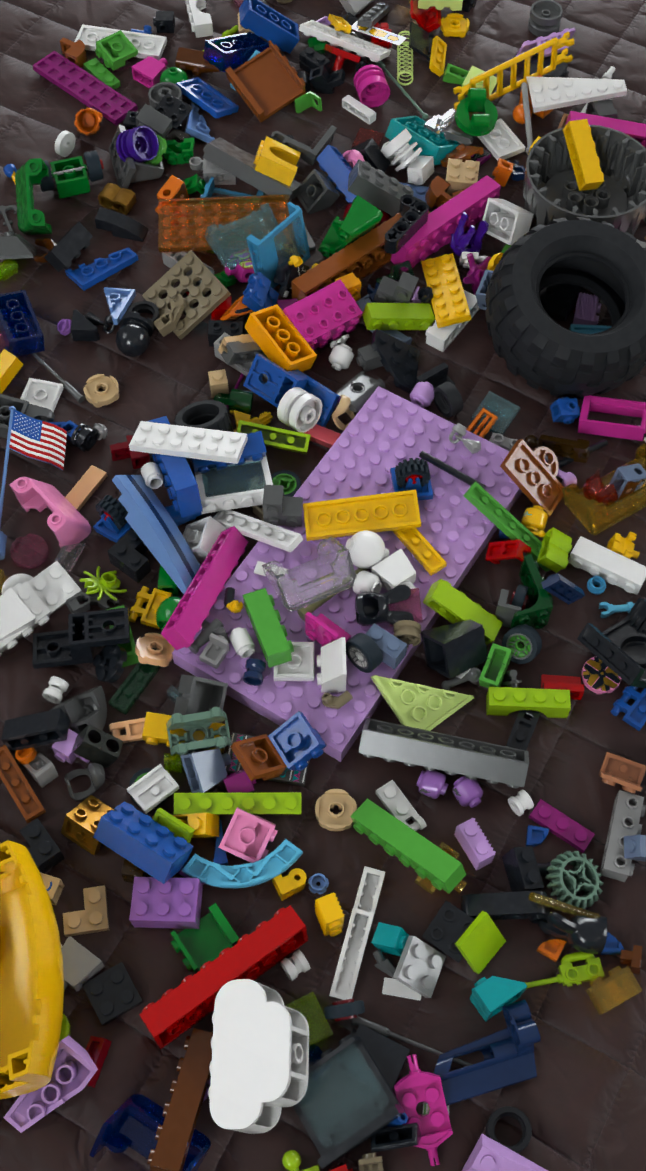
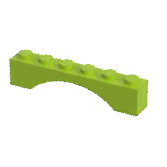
(226, 803)

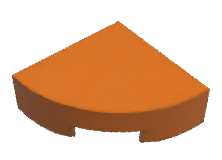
(552, 948)

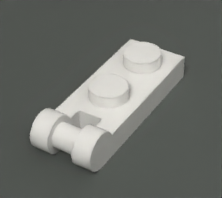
(399, 805)

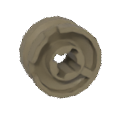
(408, 632)

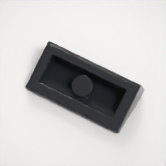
(396, 1137)

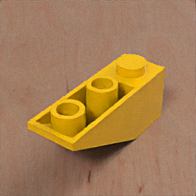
(204, 824)

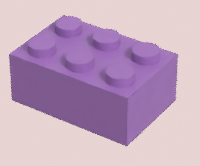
(167, 904)

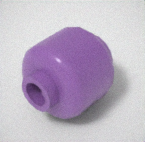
(432, 784)
(467, 792)

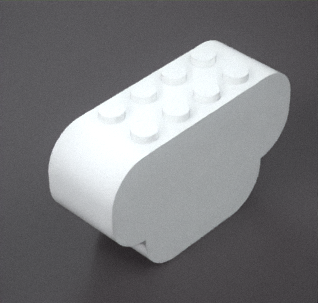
(256, 1057)

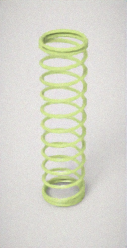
(405, 61)

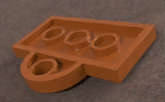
(534, 475)

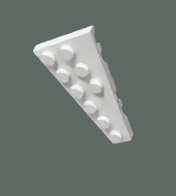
(560, 92)

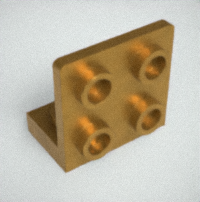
(82, 823)

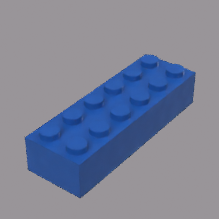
(179, 480)

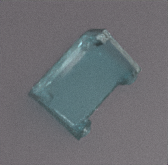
(230, 240)

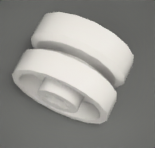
(299, 409)

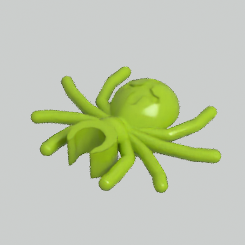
(107, 582)

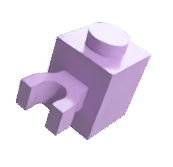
(63, 749)

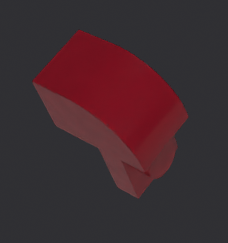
(122, 451)

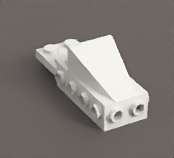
(33, 603)

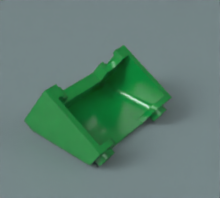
(29, 219)
(359, 221)

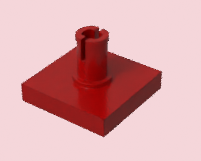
(341, 56)

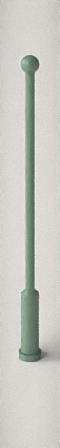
(382, 65)

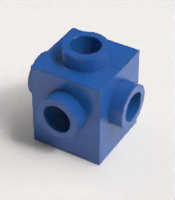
(565, 410)

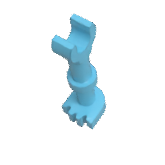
(611, 609)

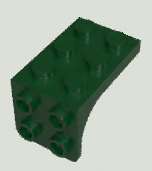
(540, 600)

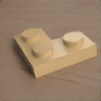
(91, 919)

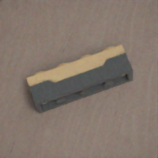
(239, 349)

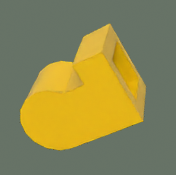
(290, 884)

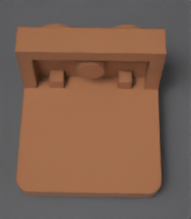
(622, 771)

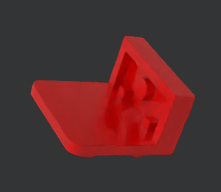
(426, 19)

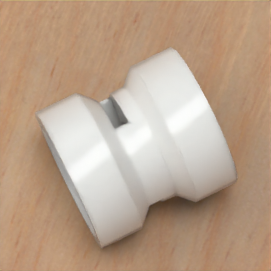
(55, 690)
(295, 965)

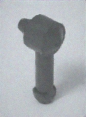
(473, 676)

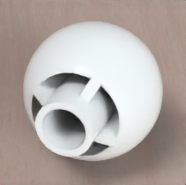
(366, 549)

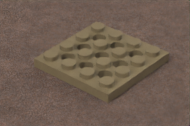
(187, 284)

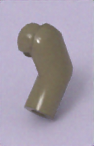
(336, 702)

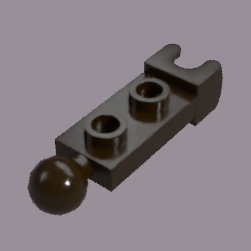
(562, 447)

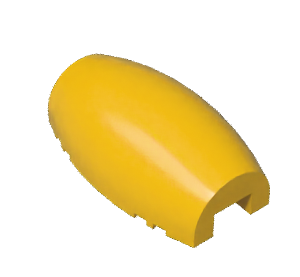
(28, 975)

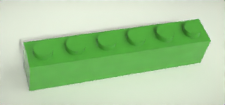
(408, 846)

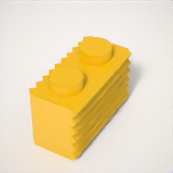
(329, 914)

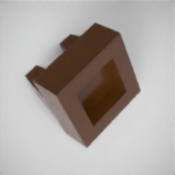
(632, 958)

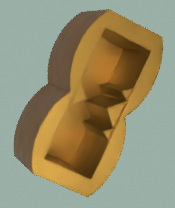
(117, 198)

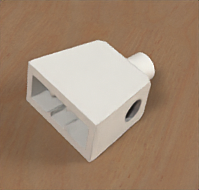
(395, 571)

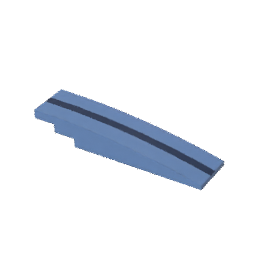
(157, 529)

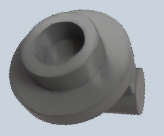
(511, 679)

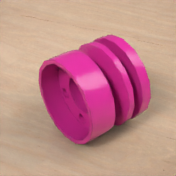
(371, 86)

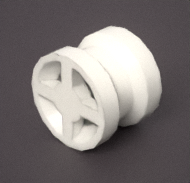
(520, 802)

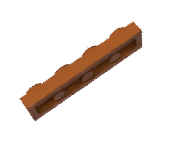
(19, 787)

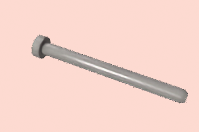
(527, 116)

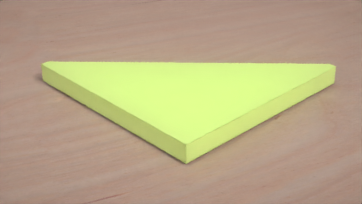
(419, 704)

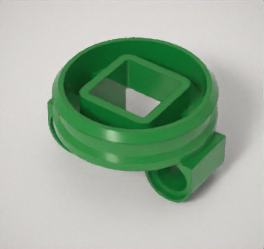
(480, 123)

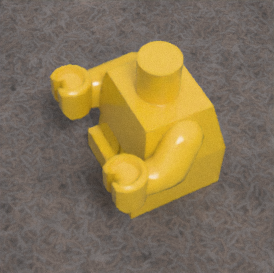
(623, 545)

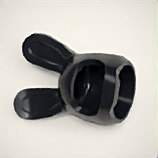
(374, 606)
(582, 932)

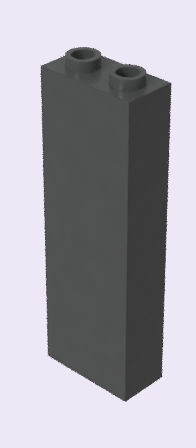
(242, 166)

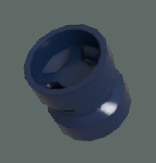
(253, 675)

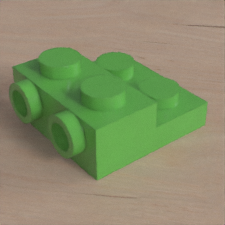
(115, 50)

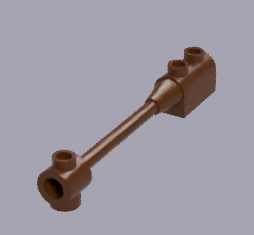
(193, 61)

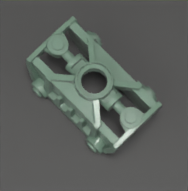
(195, 722)

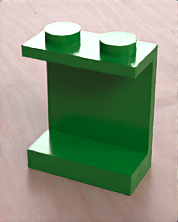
(206, 942)

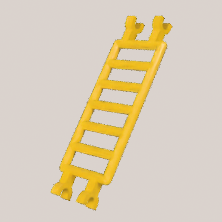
(526, 56)

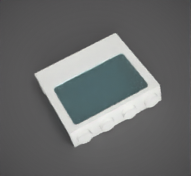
(233, 486)

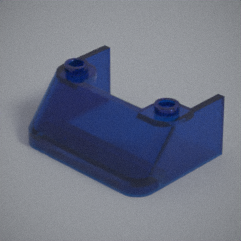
(136, 1126)

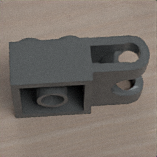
(24, 407)

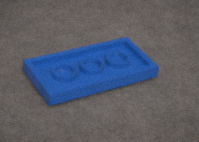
(207, 97)

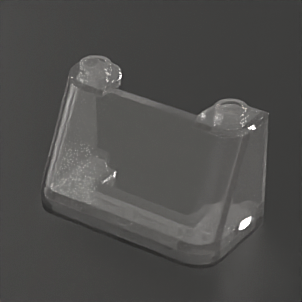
(314, 579)

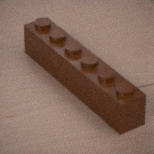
(185, 1105)

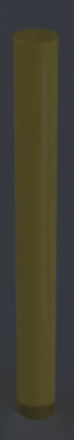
(558, 905)

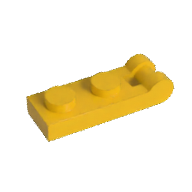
(339, 23)

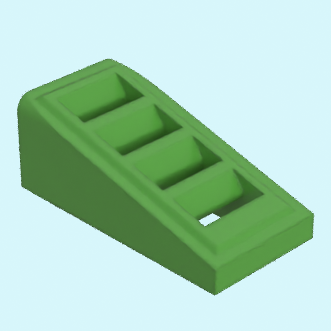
(454, 74)

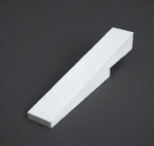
(357, 934)

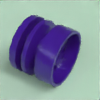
(138, 144)

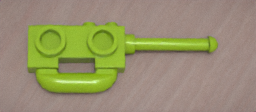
(574, 975)

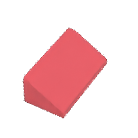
(323, 436)

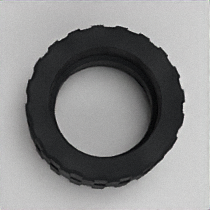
(206, 415)

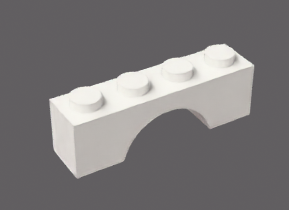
(200, 22)

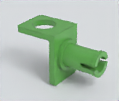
(306, 101)

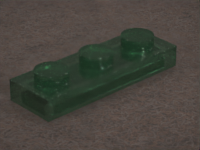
(133, 687)

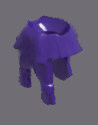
(471, 240)

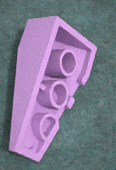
(70, 1076)
(493, 1156)

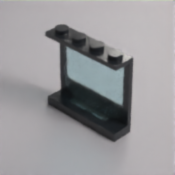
(345, 1100)

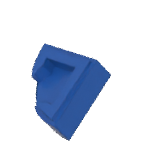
(536, 835)
(612, 946)

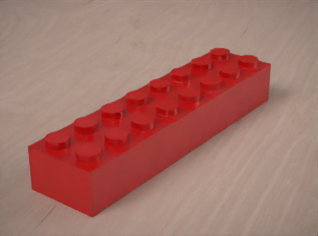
(247, 959)

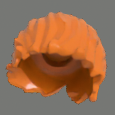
(88, 121)

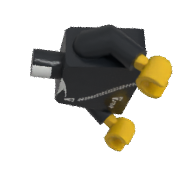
(287, 271)

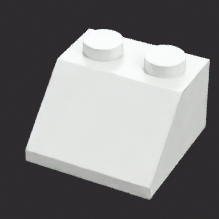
(202, 536)
(333, 667)

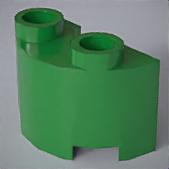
(179, 152)

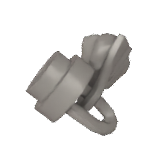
(472, 445)

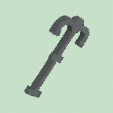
(3, 209)

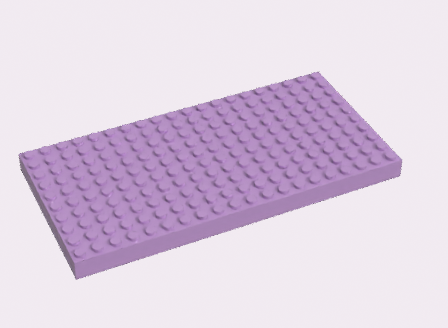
(356, 466)

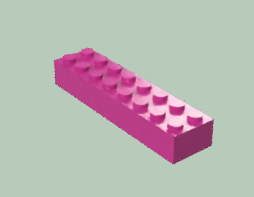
(444, 221)

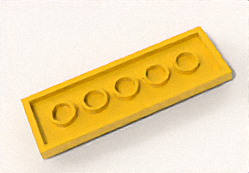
(448, 294)
(361, 513)

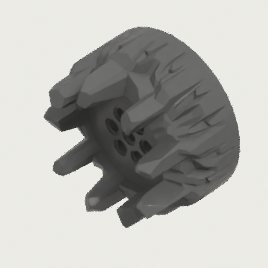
(553, 191)

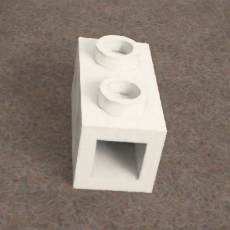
(420, 170)

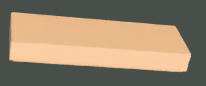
(86, 487)

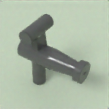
(215, 627)

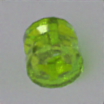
(172, 763)

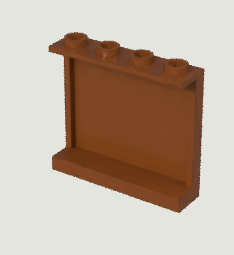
(267, 82)

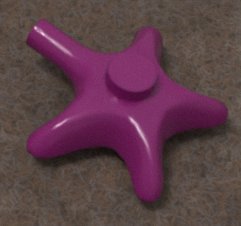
(475, 272)

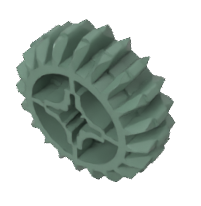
(568, 882)

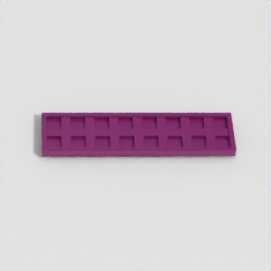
(84, 87)

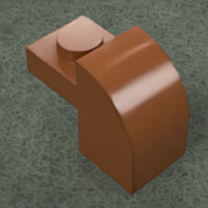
(74, 51)
(437, 192)

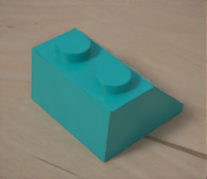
(494, 993)

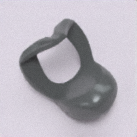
(97, 776)

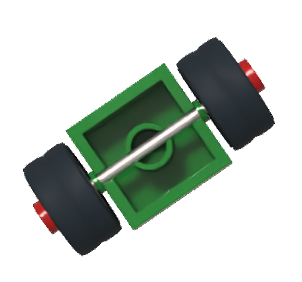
(71, 174)

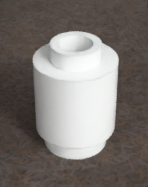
(152, 475)
(242, 642)

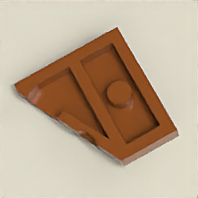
(462, 152)

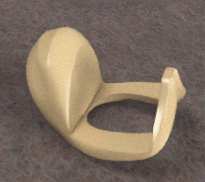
(342, 407)

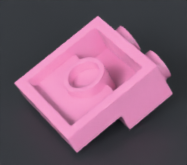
(248, 836)

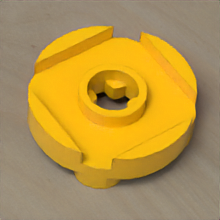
(454, 25)

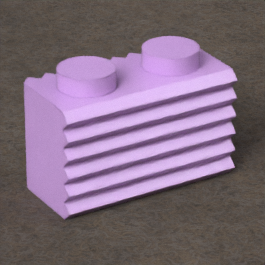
(586, 310)
(474, 844)

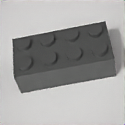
(377, 187)

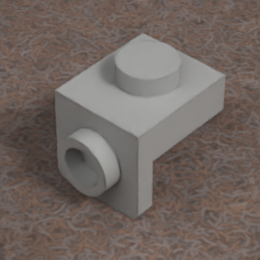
(215, 651)

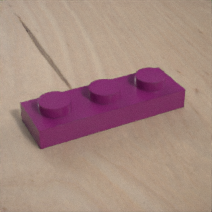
(561, 826)

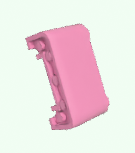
(65, 519)

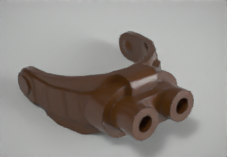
(47, 243)

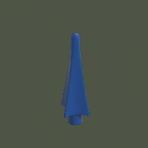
(220, 855)

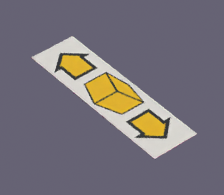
(379, 33)

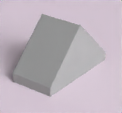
(41, 770)

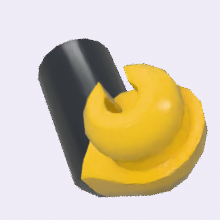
(229, 601)

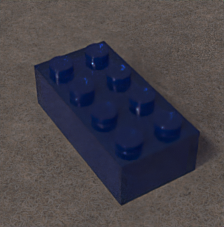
(232, 50)
(19, 324)

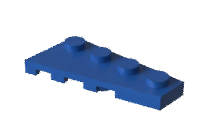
(102, 268)

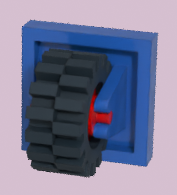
(412, 476)
(112, 521)

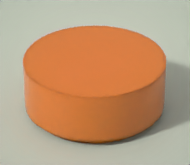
(25, 755)

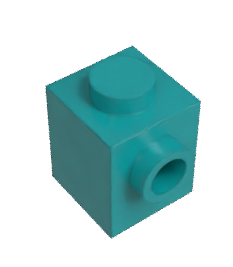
(390, 939)

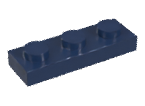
(562, 588)

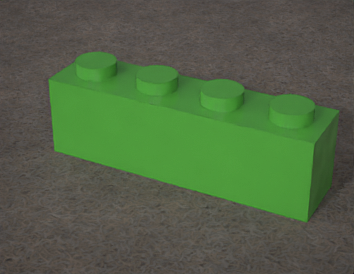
(267, 627)

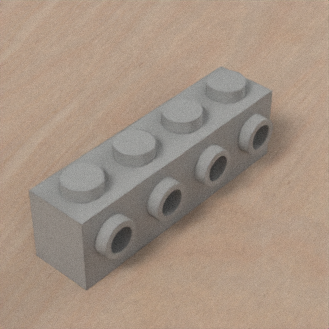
(623, 822)

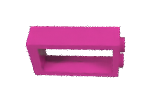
(612, 406)

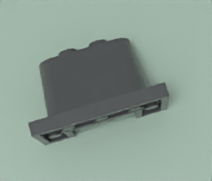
(131, 171)

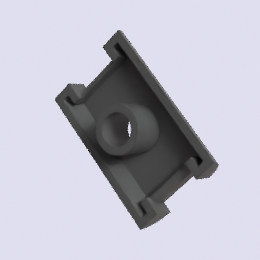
(359, 390)

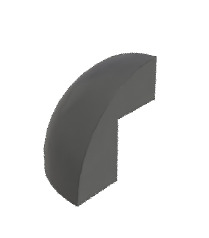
(86, 709)

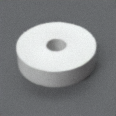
(65, 143)

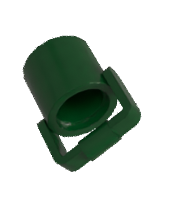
(238, 400)

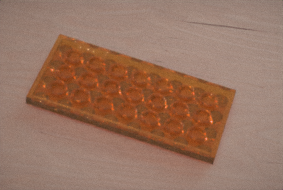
(186, 219)

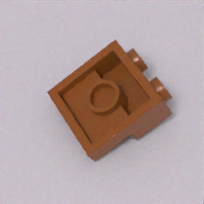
(259, 758)

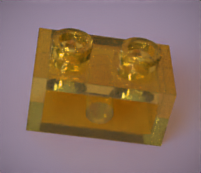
(613, 990)

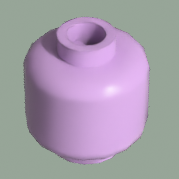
(422, 394)

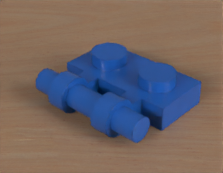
(635, 714)

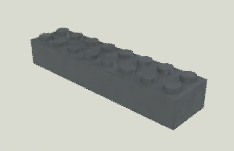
(444, 752)

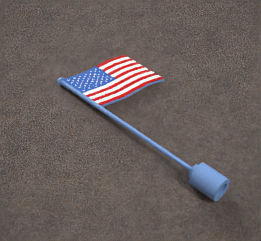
(36, 441)

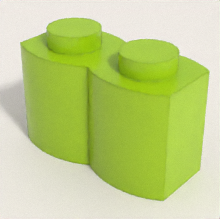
(555, 550)

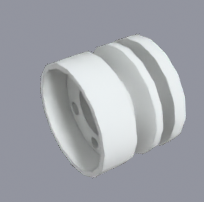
(401, 150)

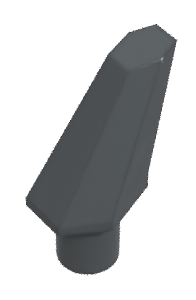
(383, 964)

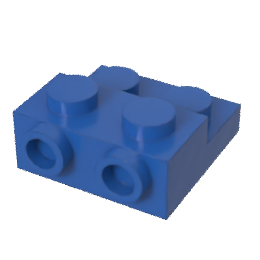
(259, 293)
(297, 742)

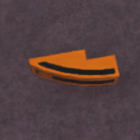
(236, 311)

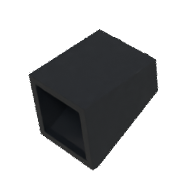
(454, 647)

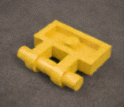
(148, 615)

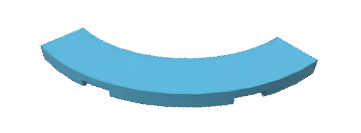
(245, 874)

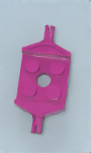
(425, 1087)

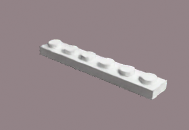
(260, 530)

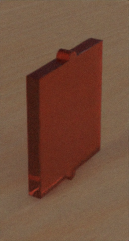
(365, 134)

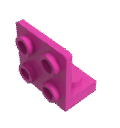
(323, 629)

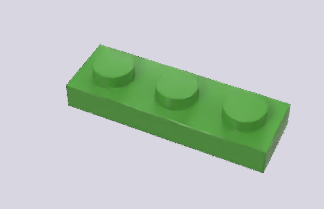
(99, 71)

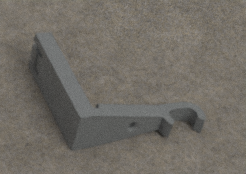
(307, 154)

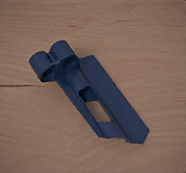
(506, 1058)

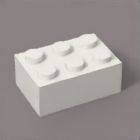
(506, 220)

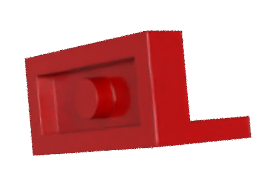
(564, 683)

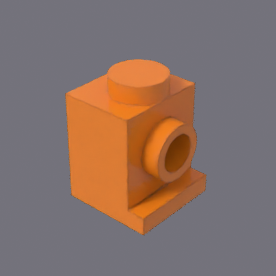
(502, 171)

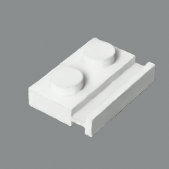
(153, 788)

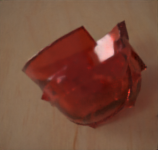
(594, 489)

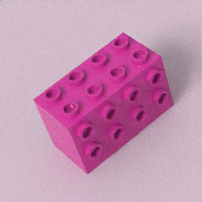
(325, 314)

